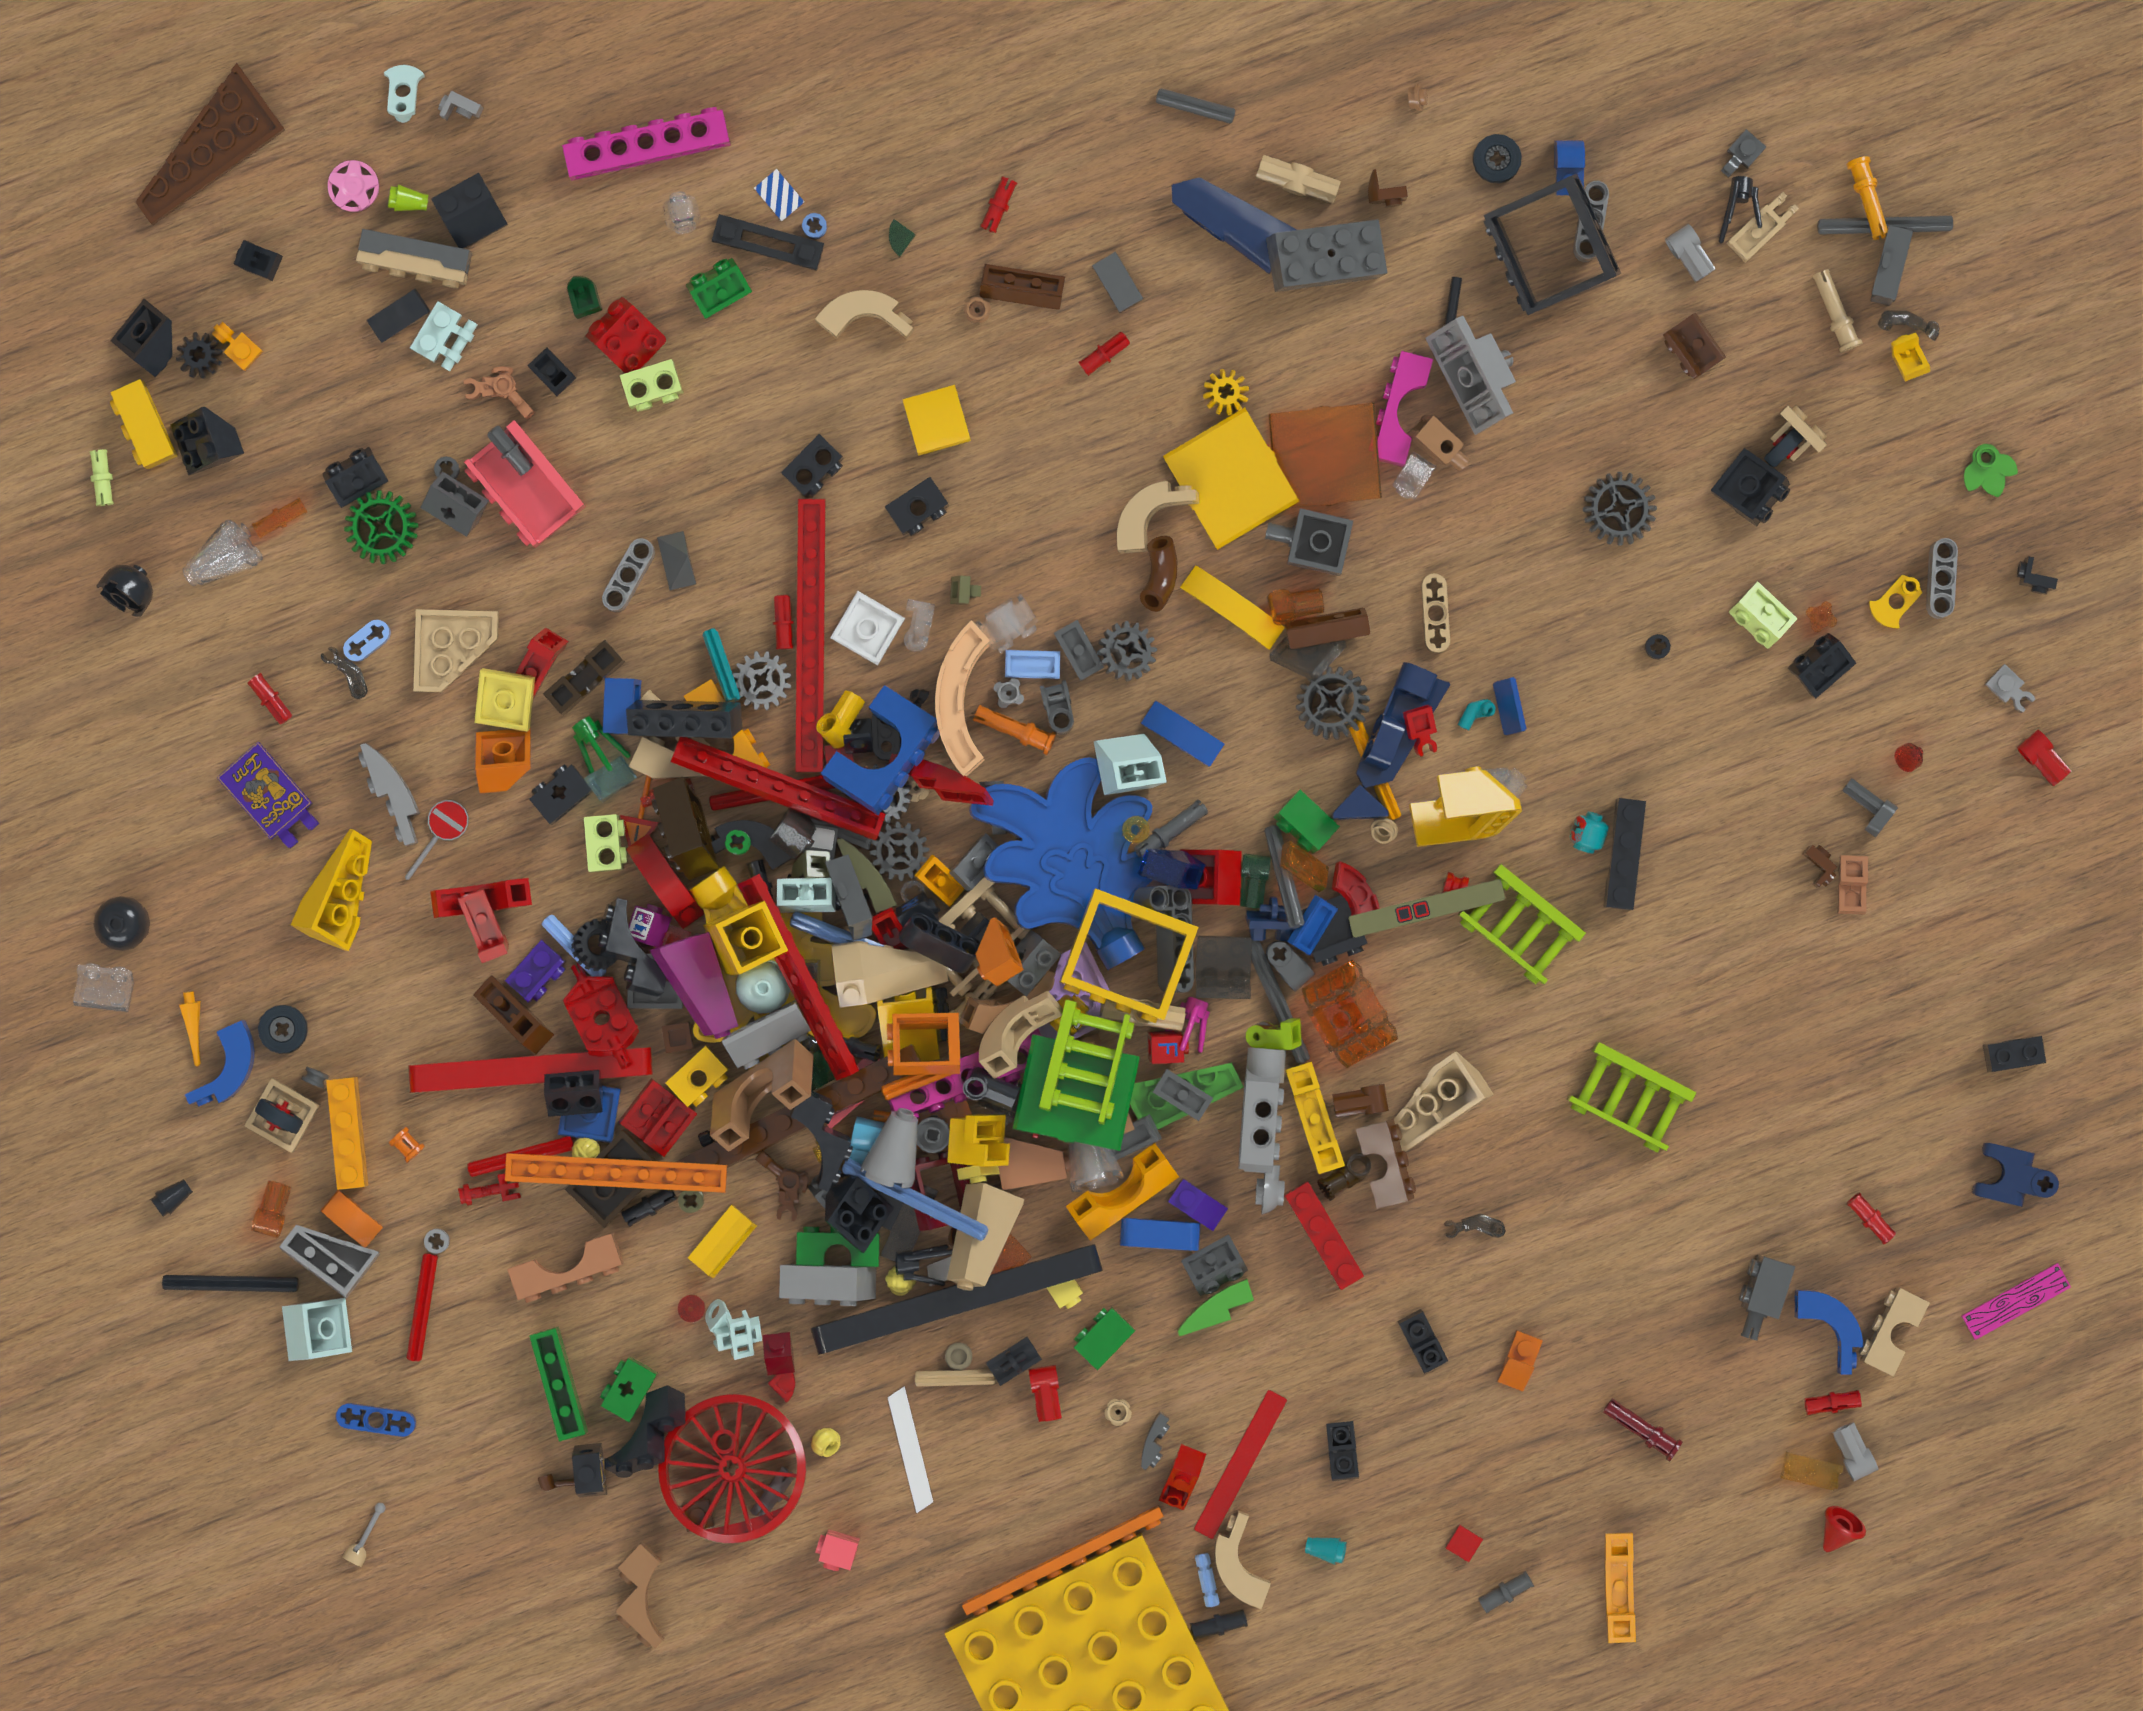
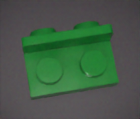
(718, 287)

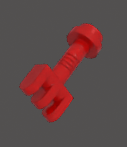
(466, 1194)

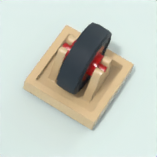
(1787, 444)
(282, 1115)

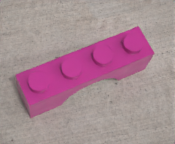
(1410, 375)

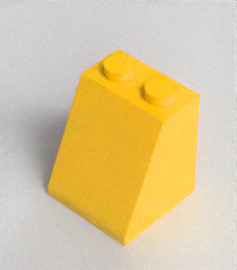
(745, 938)
(910, 1003)

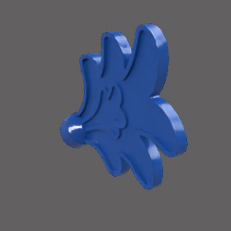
(1068, 855)

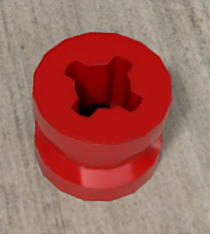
(1453, 883)

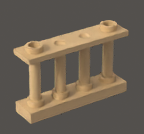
(966, 910)

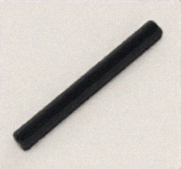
(230, 1283)

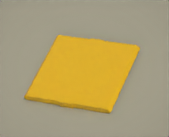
(1234, 478)

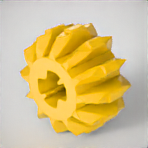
(1230, 400)

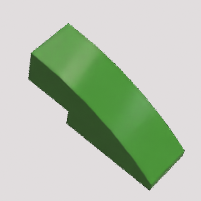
(1215, 1308)

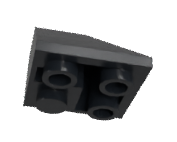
(205, 440)
(855, 1211)

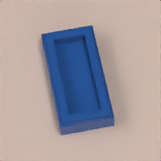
(1316, 920)

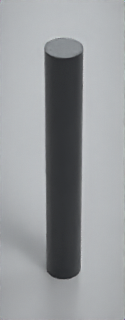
(1453, 299)

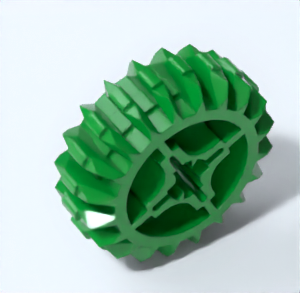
(388, 516)

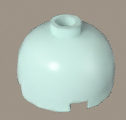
(762, 988)

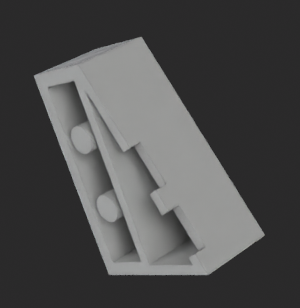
(329, 1258)
(827, 1284)

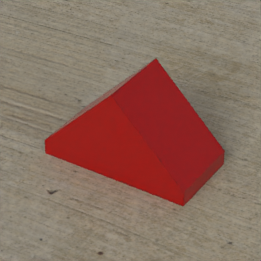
(887, 929)

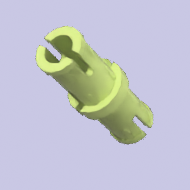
(101, 477)

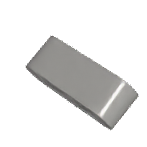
(1600, 211)
(628, 561)
(1947, 566)

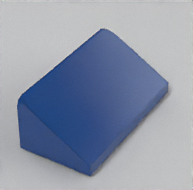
(1509, 706)

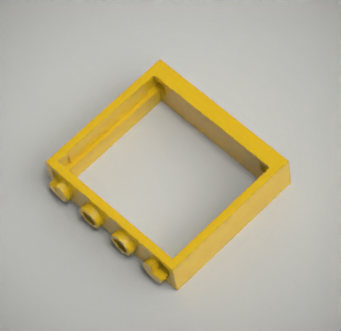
(1101, 995)

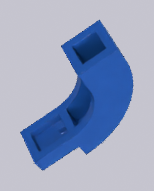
(238, 1066)
(1820, 1306)

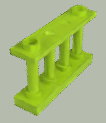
(1546, 915)
(1060, 1070)
(1653, 1083)

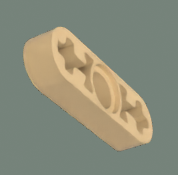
(1427, 593)

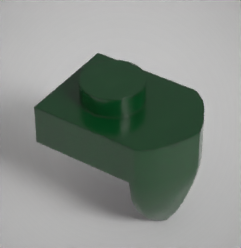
(583, 296)

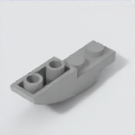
(387, 781)

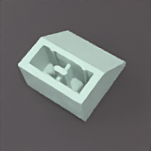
(1128, 764)

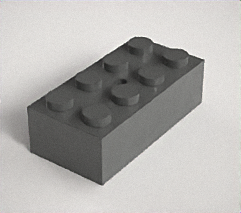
(1302, 260)

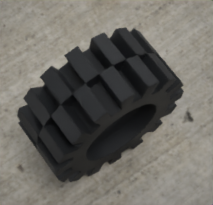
(582, 950)

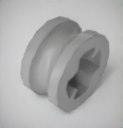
(443, 1236)

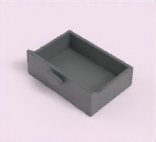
(1891, 265)
(850, 897)

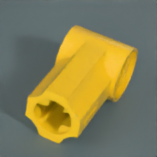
(837, 723)

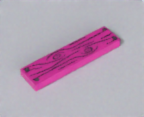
(2015, 1301)

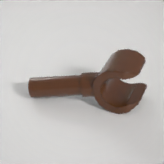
(547, 1482)

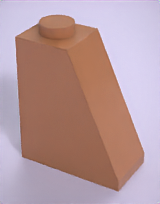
(1032, 1165)

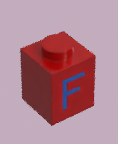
(1165, 1047)

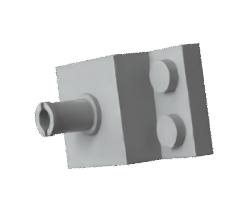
(1474, 372)

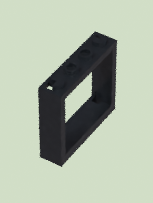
(1591, 226)

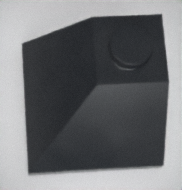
(146, 338)

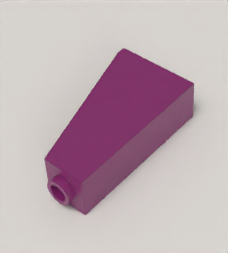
(699, 983)

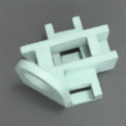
(723, 1325)

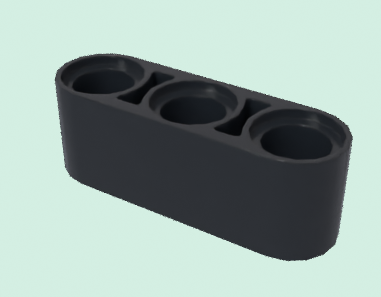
(939, 942)

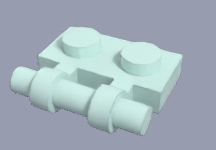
(436, 332)

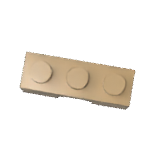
(1900, 1308)

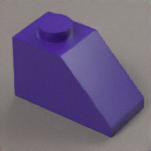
(1197, 1204)

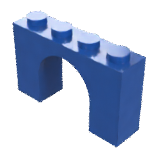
(876, 786)

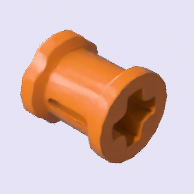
(404, 1136)

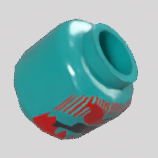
(1589, 832)

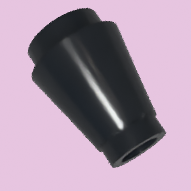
(171, 1197)

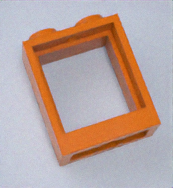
(925, 1021)

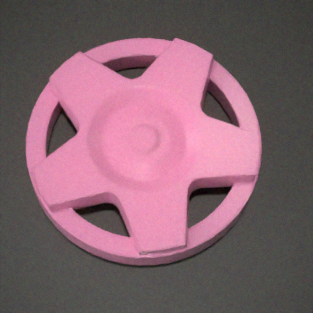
(353, 186)

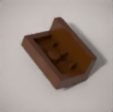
(1693, 346)

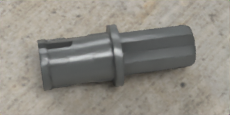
(509, 450)

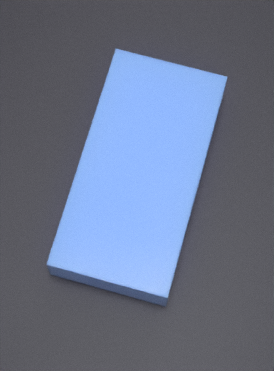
(1032, 664)

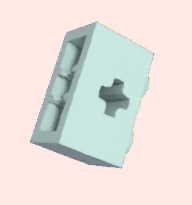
(805, 895)

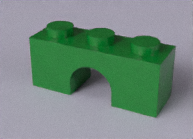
(813, 1246)

